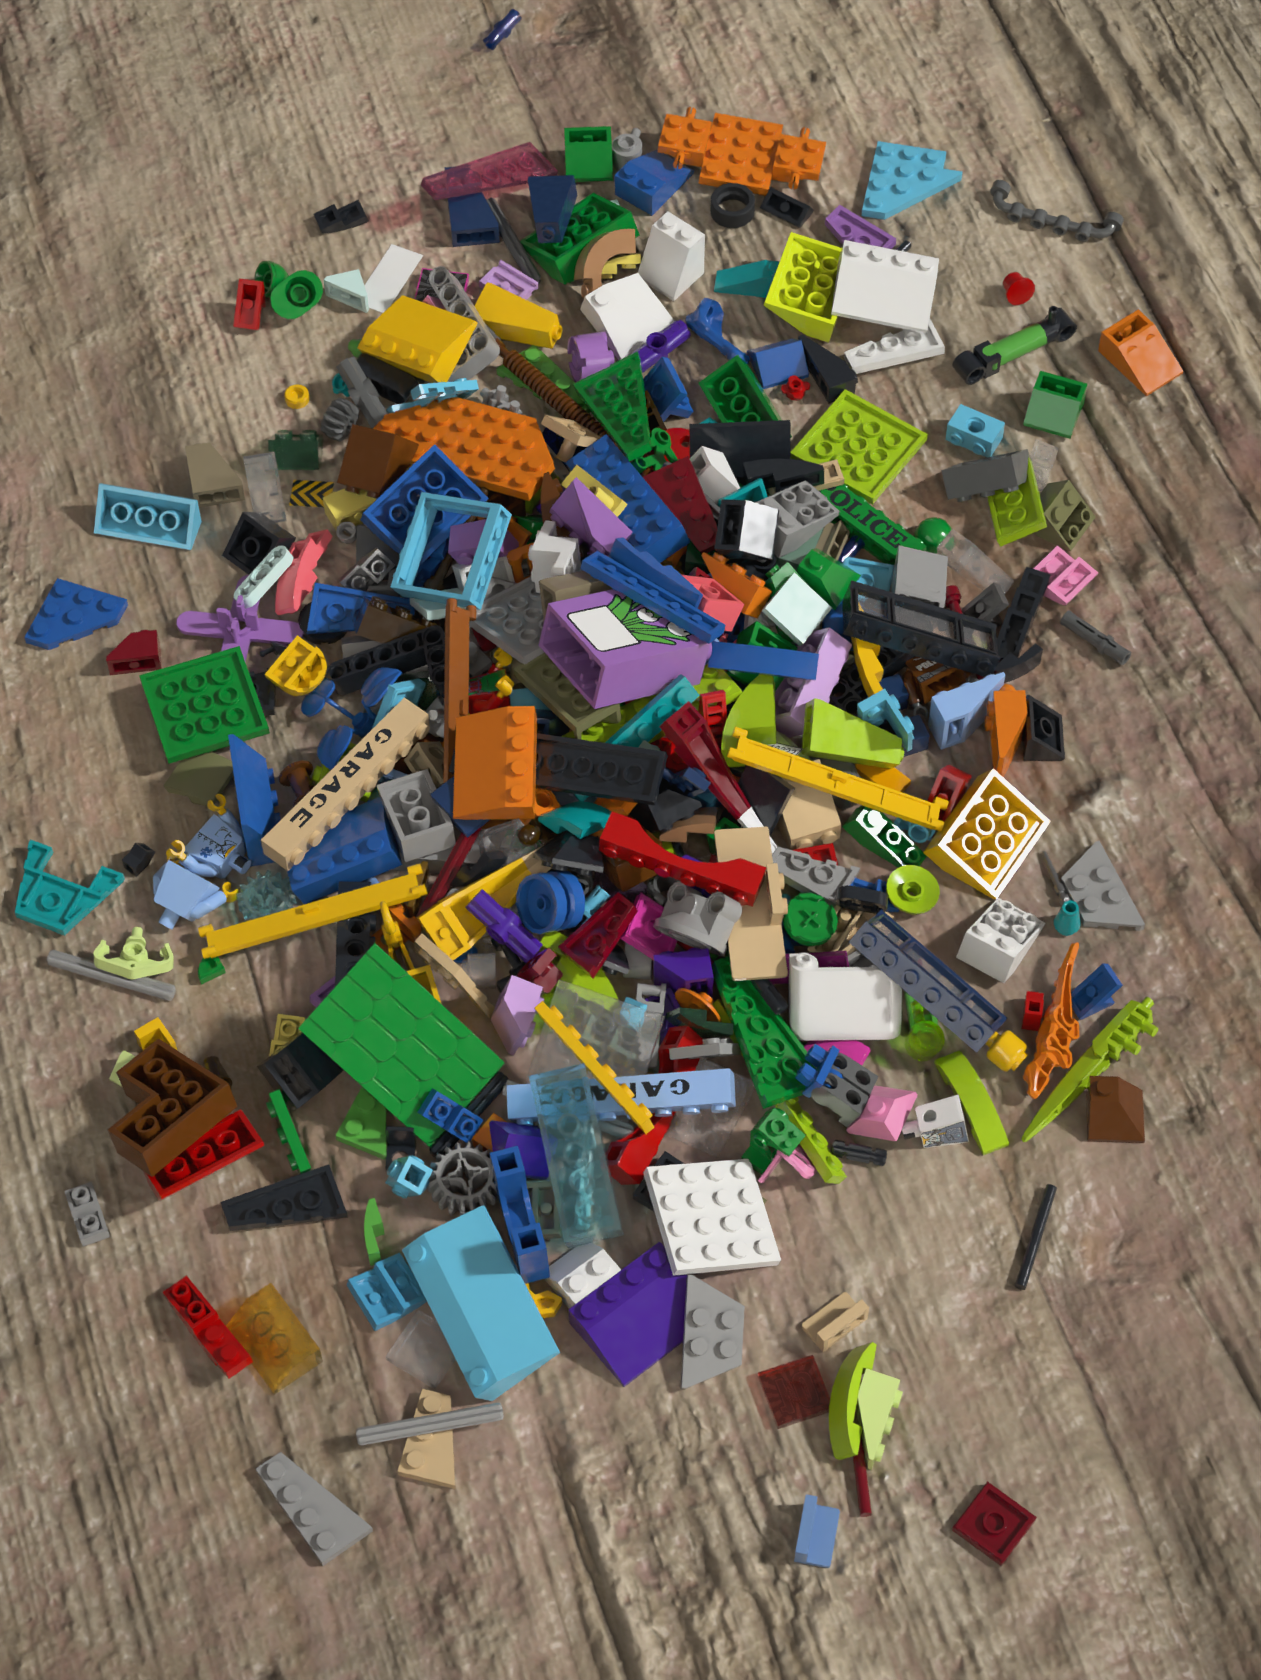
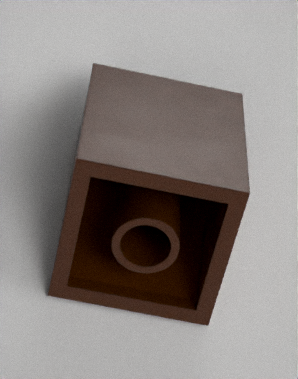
(374, 460)

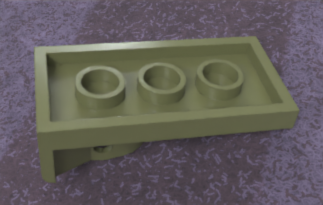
(562, 697)

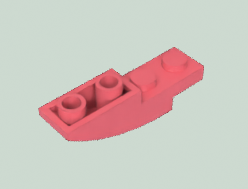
(299, 576)

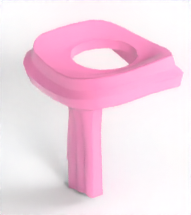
(805, 1170)

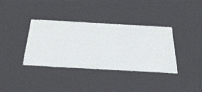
(390, 277)

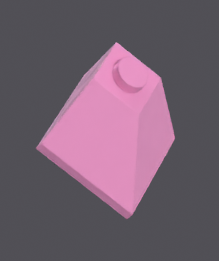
(884, 1113)

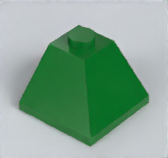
(826, 576)

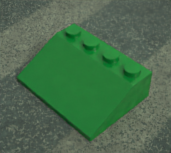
(588, 219)

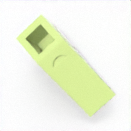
(874, 1405)

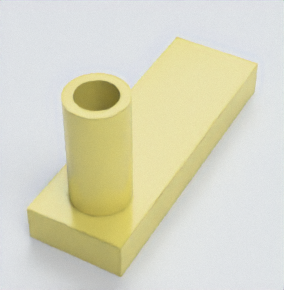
(607, 497)

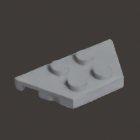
(1100, 892)
(710, 1333)

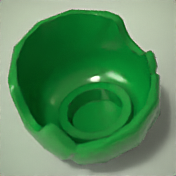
(932, 532)

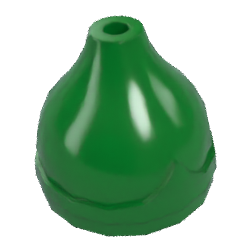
(271, 275)

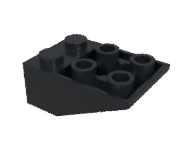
(299, 1071)

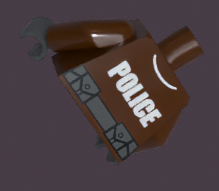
(927, 678)

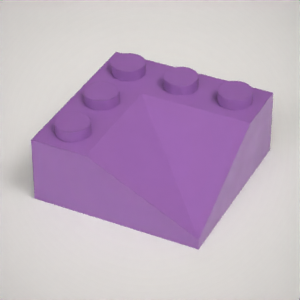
(588, 519)

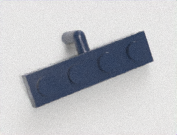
(685, 782)

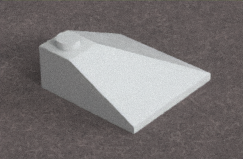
(626, 313)

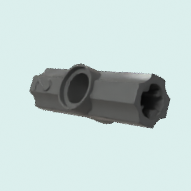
(362, 391)

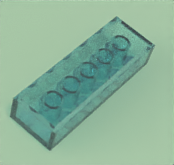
(576, 1155)

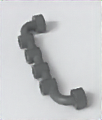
(1084, 230)

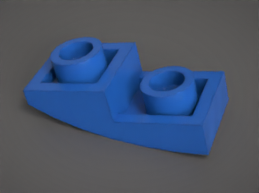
(450, 1115)

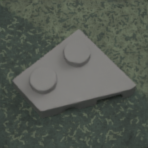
(710, 1049)

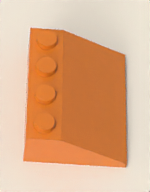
(496, 764)

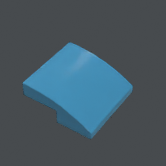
(387, 1291)

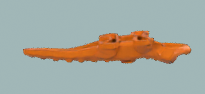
(1055, 1031)

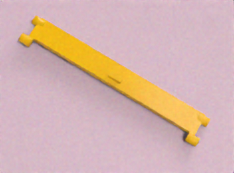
(836, 782)
(312, 914)

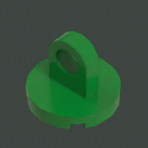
(810, 919)

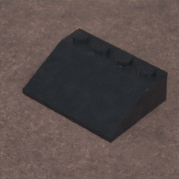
(743, 441)

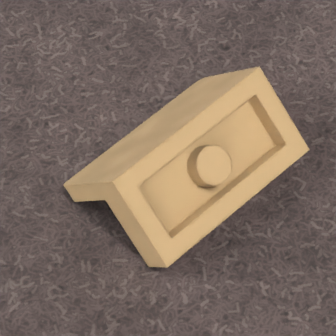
(835, 1320)

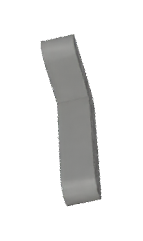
(482, 346)

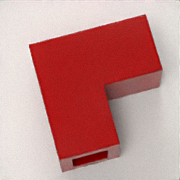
(1032, 1011)

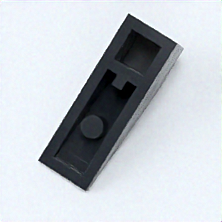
(828, 370)

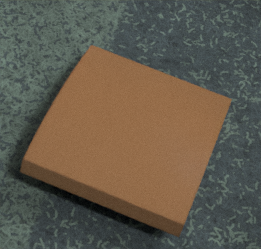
(702, 822)

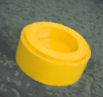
(296, 396)

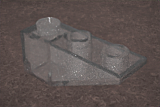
(972, 563)

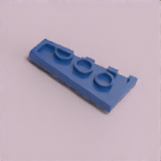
(337, 607)

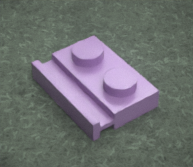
(510, 280)

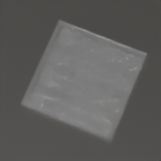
(613, 1028)

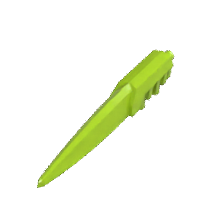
(1115, 1037)

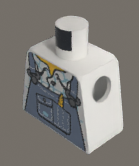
(938, 1123)

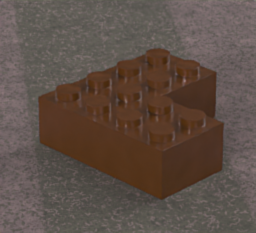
(174, 1106)

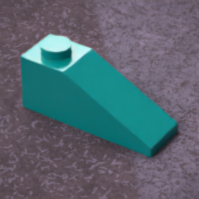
(747, 279)

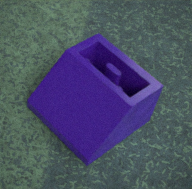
(684, 970)

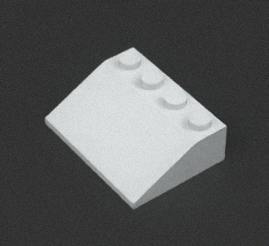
(884, 286)

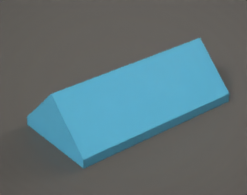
(147, 516)

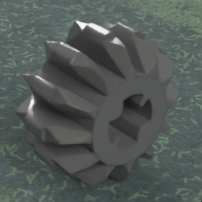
(339, 419)

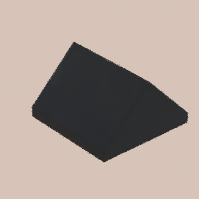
(1042, 733)

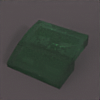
(697, 1021)

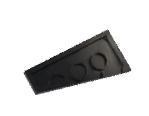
(291, 1201)

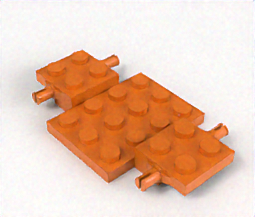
(741, 151)

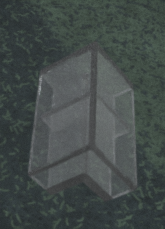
(265, 485)

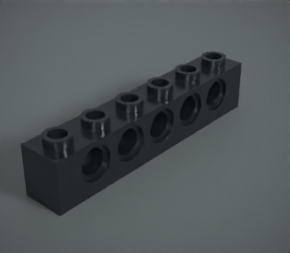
(347, 942)

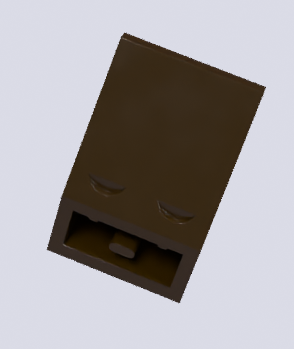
(384, 623)

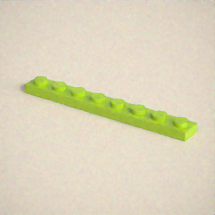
(814, 1143)

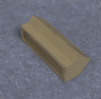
(833, 539)

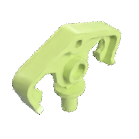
(133, 958)

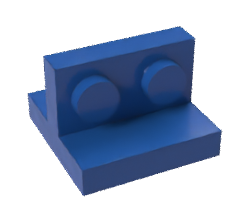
(667, 390)

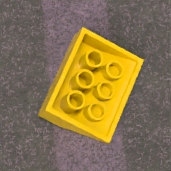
(418, 339)
(987, 835)

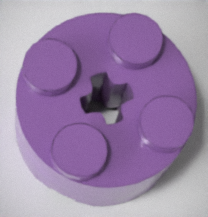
(588, 354)

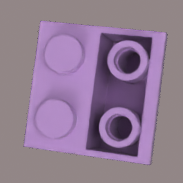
(515, 1012)

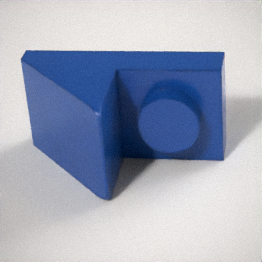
(1095, 992)

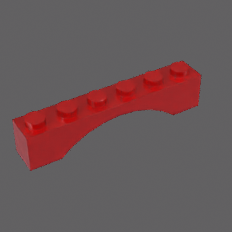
(628, 841)
(634, 1151)

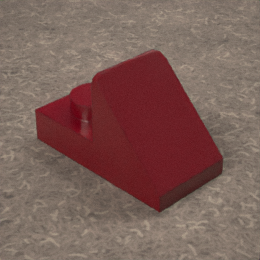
(541, 970)

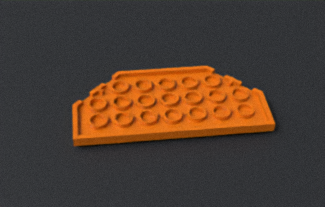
(485, 442)

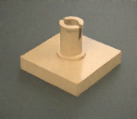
(574, 435)

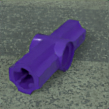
(662, 343)
(504, 926)

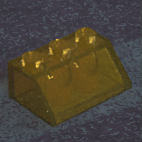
(274, 1339)

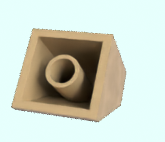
(809, 818)

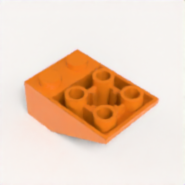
(1139, 352)

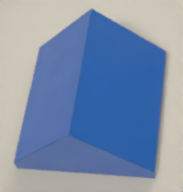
(778, 362)

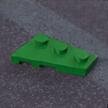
(287, 1132)

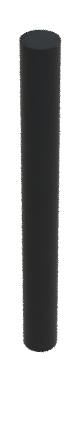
(1035, 1237)

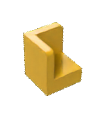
(151, 1032)

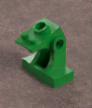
(774, 1131)

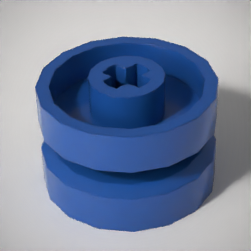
(550, 901)

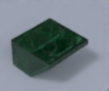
(297, 450)

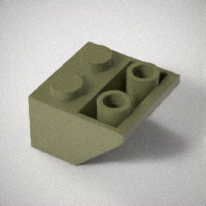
(1065, 515)

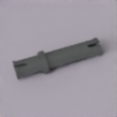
(1103, 643)

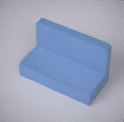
(816, 1533)

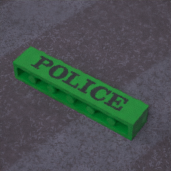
(871, 525)

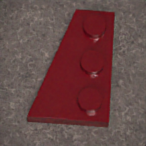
(599, 934)

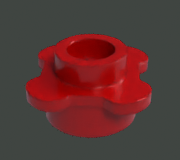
(795, 388)

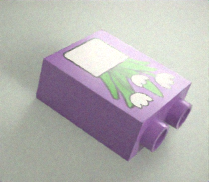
(619, 648)

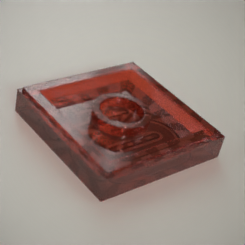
(795, 1391)

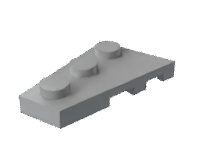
(813, 875)

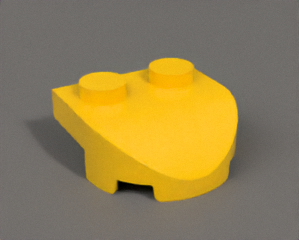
(298, 668)

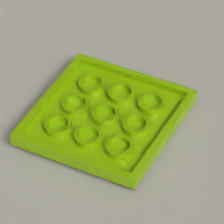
(864, 440)

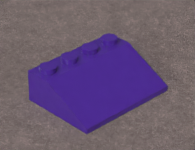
(634, 1315)

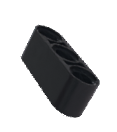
(388, 380)

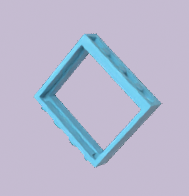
(484, 559)

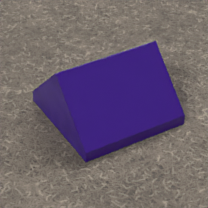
(529, 1143)

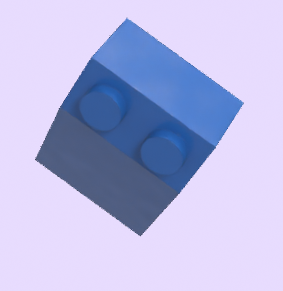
(650, 181)

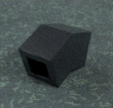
(138, 858)

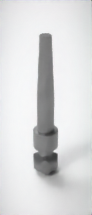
(1059, 887)

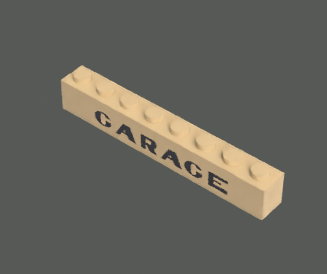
(345, 784)

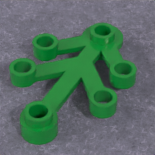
(661, 445)

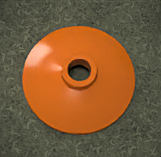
(693, 1000)

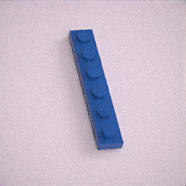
(653, 597)

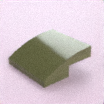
(201, 777)

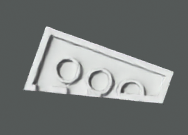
(895, 349)

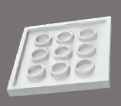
(711, 1216)

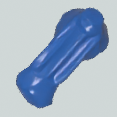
(707, 324)

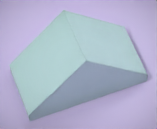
(348, 289)

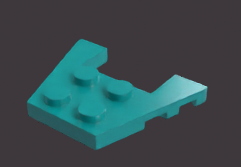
(55, 901)

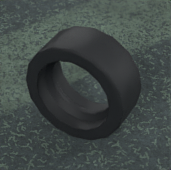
(732, 219)

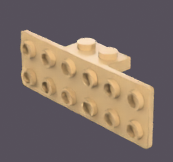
(757, 936)

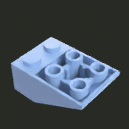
(961, 710)

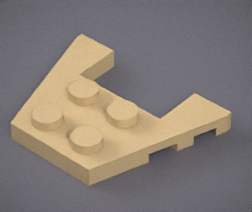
(452, 972)

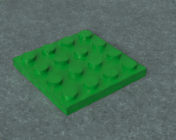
(203, 703)

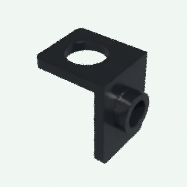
(399, 1140)

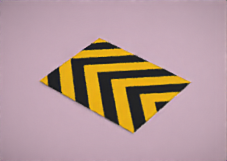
(310, 493)

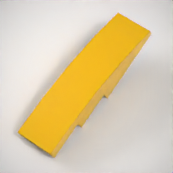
(868, 665)

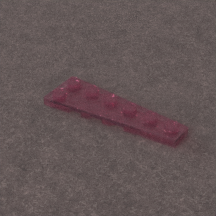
(488, 173)

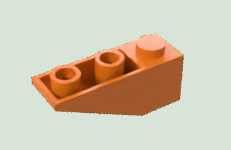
(733, 578)

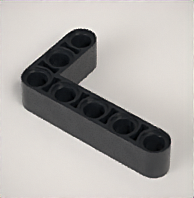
(403, 653)
(854, 690)

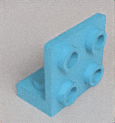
(881, 707)

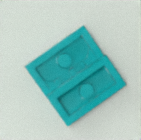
(577, 817)

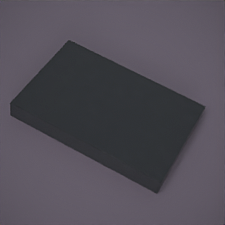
(766, 795)

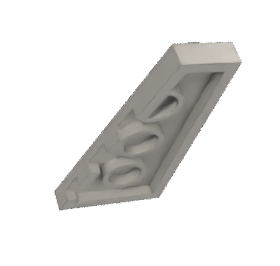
(315, 1512)

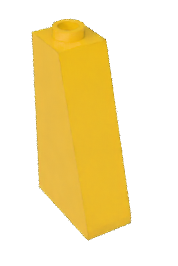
(517, 318)

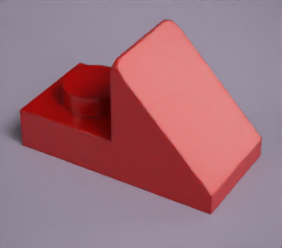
(249, 304)

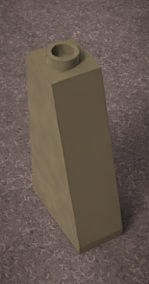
(568, 587)

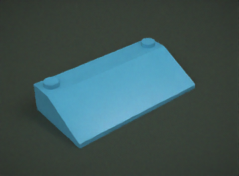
(480, 1303)

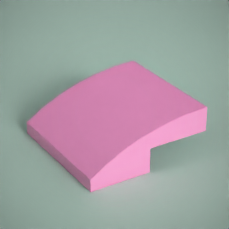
(1066, 574)

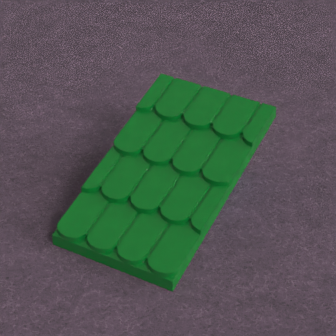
(399, 1041)

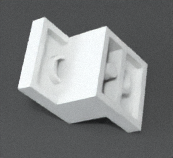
(553, 554)

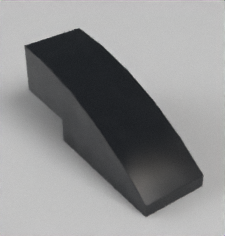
(783, 473)

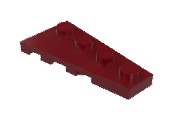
(684, 496)

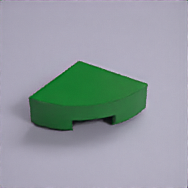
(210, 969)

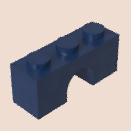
(895, 686)

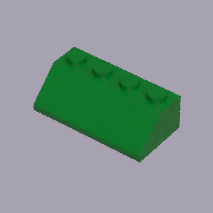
(737, 394)

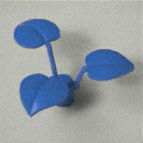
(336, 741)

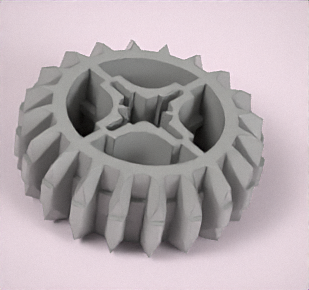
(444, 1187)

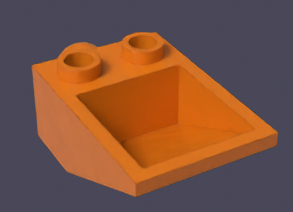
(1006, 725)

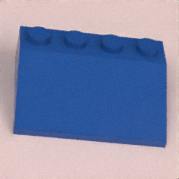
(395, 508)
(254, 797)
(350, 852)

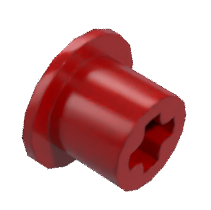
(1018, 288)

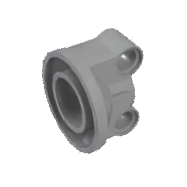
(698, 919)

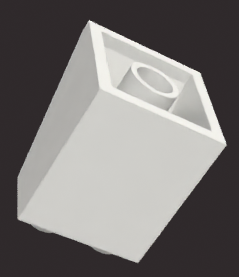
(672, 256)

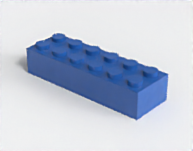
(646, 515)

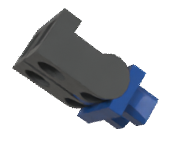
(836, 1082)

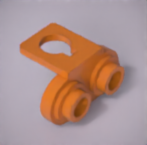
(409, 927)

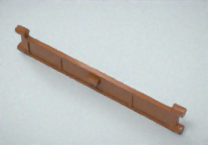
(456, 674)

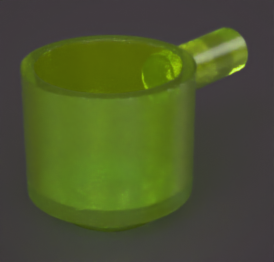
(925, 1037)

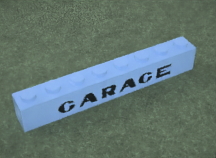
(658, 1092)

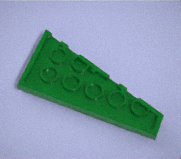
(619, 404)
(764, 1038)

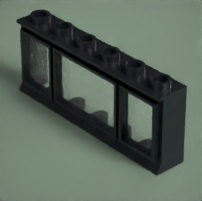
(920, 629)

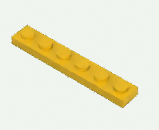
(603, 1074)

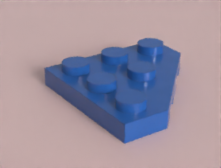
(73, 613)

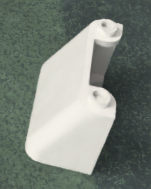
(841, 1002)

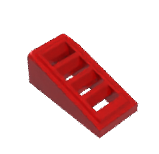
(720, 710)

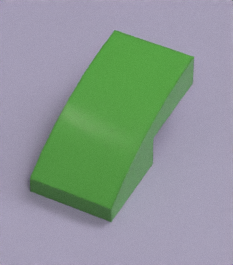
(372, 1228)

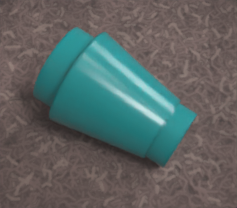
(1068, 919)

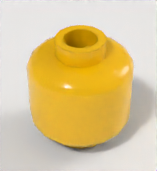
(1006, 1050)

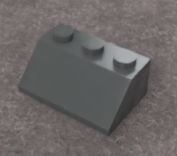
(986, 475)

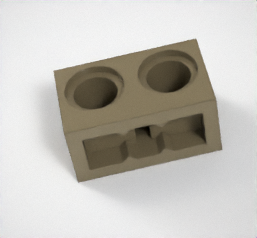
(427, 756)

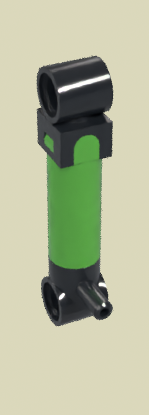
(988, 357)

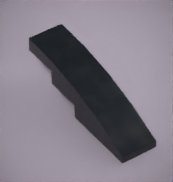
(1022, 612)

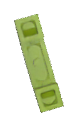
(974, 1101)
(844, 1433)

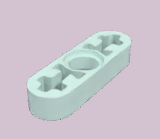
(273, 567)

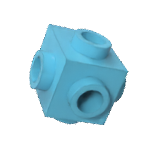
(416, 1174)

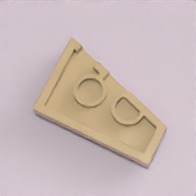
(432, 1454)

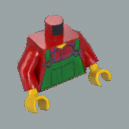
(493, 688)

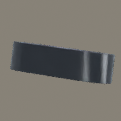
(861, 899)

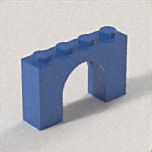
(523, 1231)

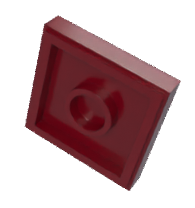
(994, 1523)

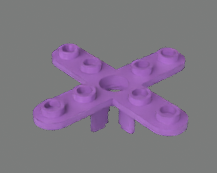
(226, 626)

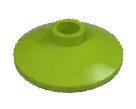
(915, 880)

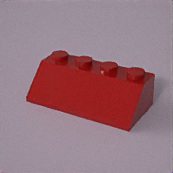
(216, 1149)

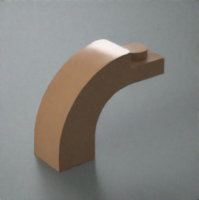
(596, 254)

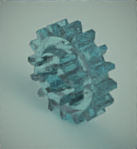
(256, 894)

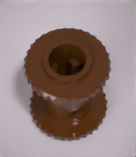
(298, 777)

